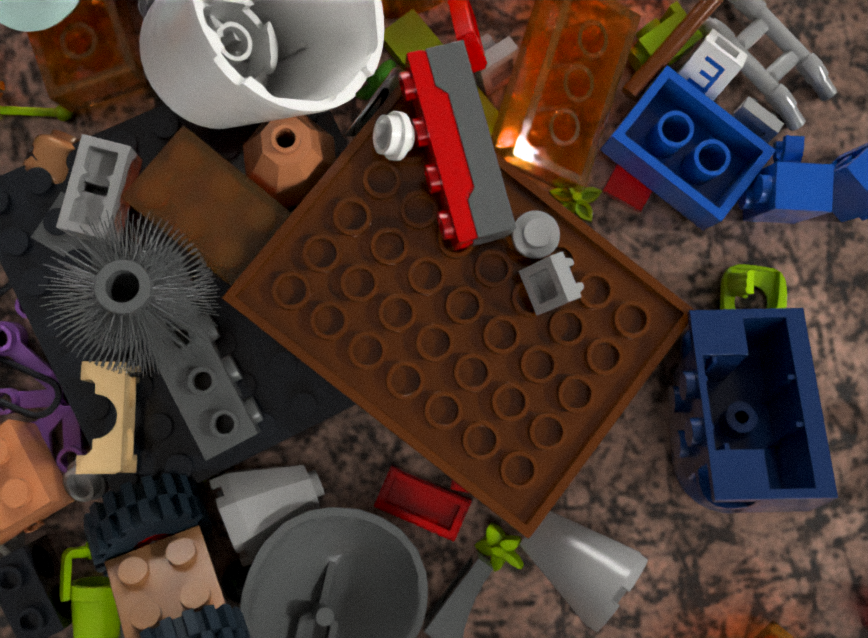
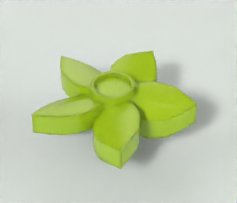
(577, 200)
(500, 547)

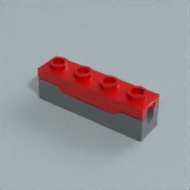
(457, 146)

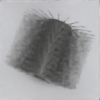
(134, 296)

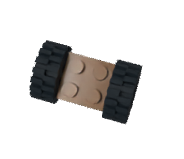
(158, 561)

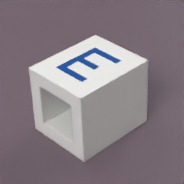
(713, 64)

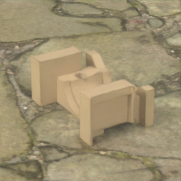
(115, 450)

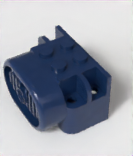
(749, 414)

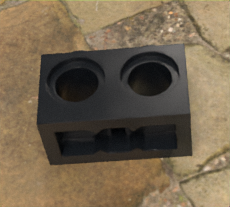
(32, 591)

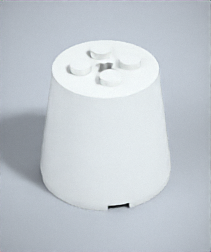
(259, 58)

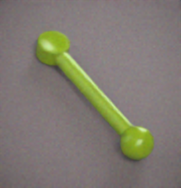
(61, 113)

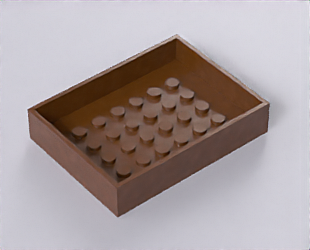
(448, 337)

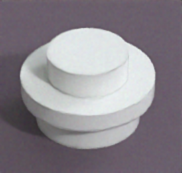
(393, 135)

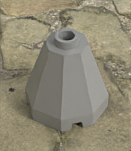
(261, 500)

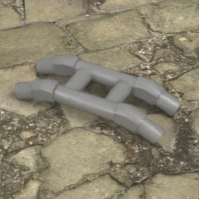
(793, 55)

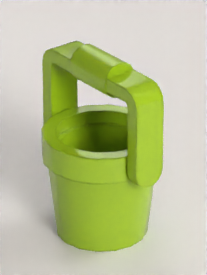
(91, 599)

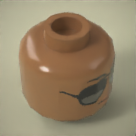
(50, 153)

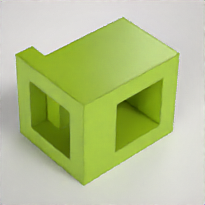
(655, 32)

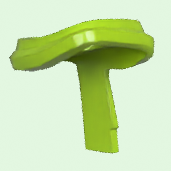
(740, 282)

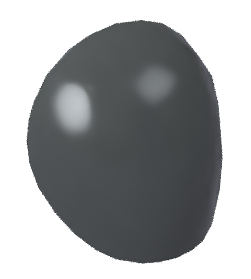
(336, 578)

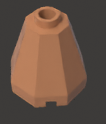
(288, 157)

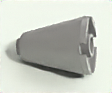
(584, 567)

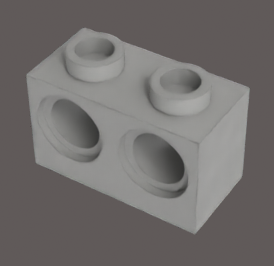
(96, 184)

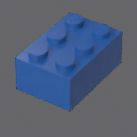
(687, 149)

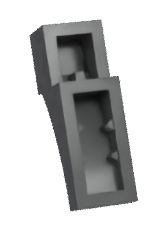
(452, 609)

